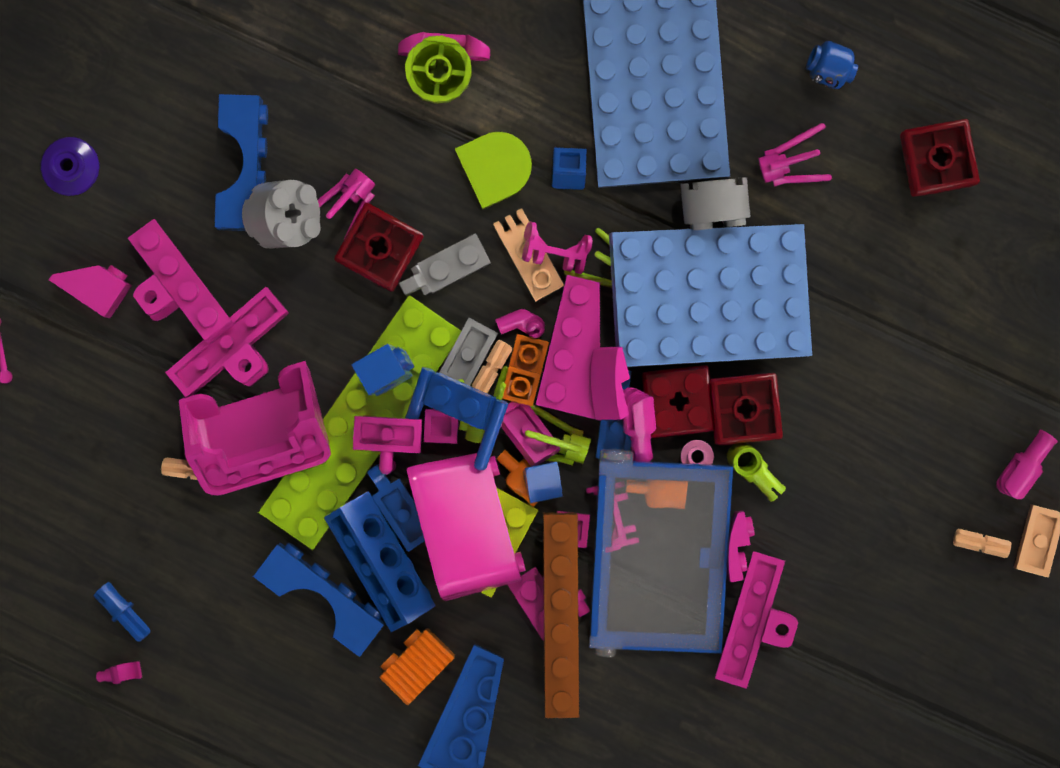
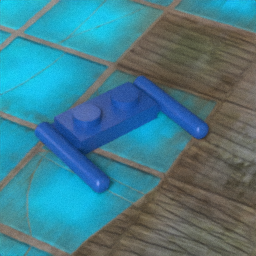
(461, 403)

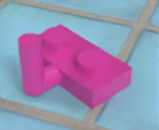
(387, 436)

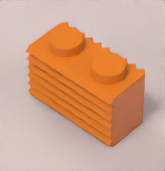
(416, 665)

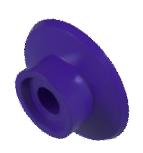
(84, 169)

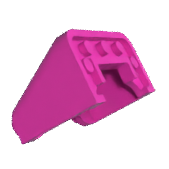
(255, 436)
(464, 526)

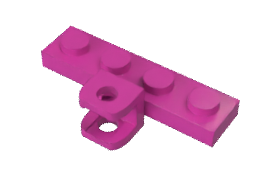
(175, 284)
(231, 348)
(755, 621)

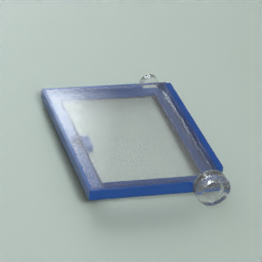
(659, 555)

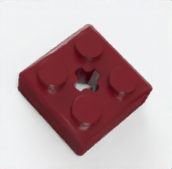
(951, 140)
(372, 226)
(691, 383)
(763, 422)

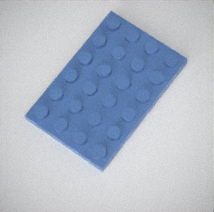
(656, 91)
(710, 294)

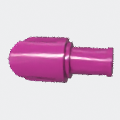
(639, 423)
(1025, 467)

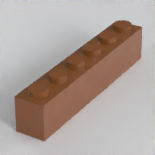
(561, 615)

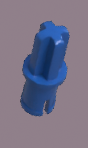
(122, 611)

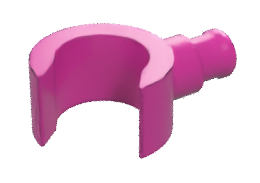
(120, 673)

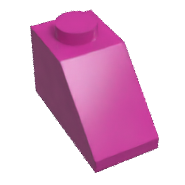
(95, 287)

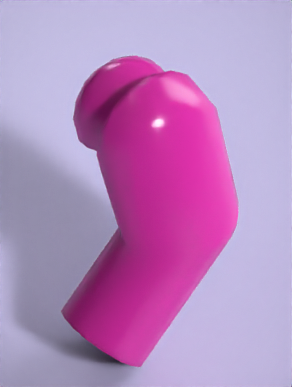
(522, 320)

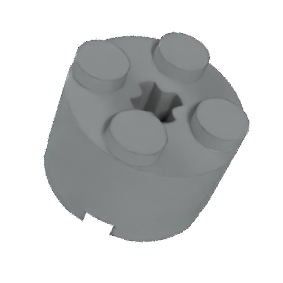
(715, 202)
(282, 214)

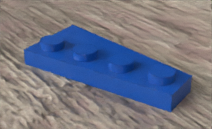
(466, 721)

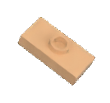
(1038, 541)

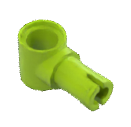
(755, 471)

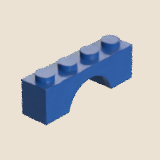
(242, 119)
(383, 369)
(287, 571)

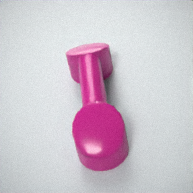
(475, 48)

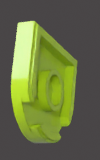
(495, 166)

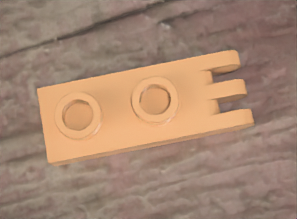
(539, 279)

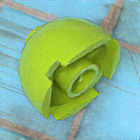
(438, 69)

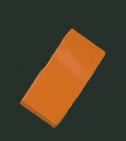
(525, 369)

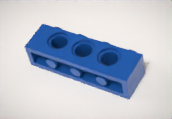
(380, 578)

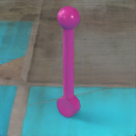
(5, 375)

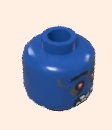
(832, 65)

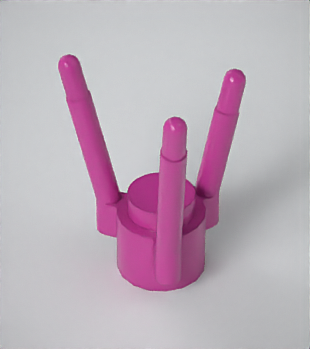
(775, 166)
(354, 187)

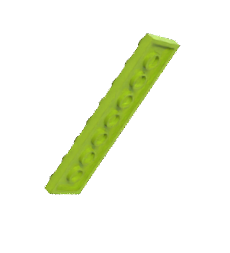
(311, 494)

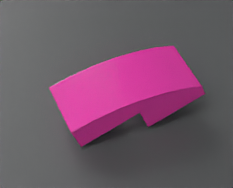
(607, 374)
(739, 532)

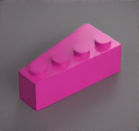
(568, 363)

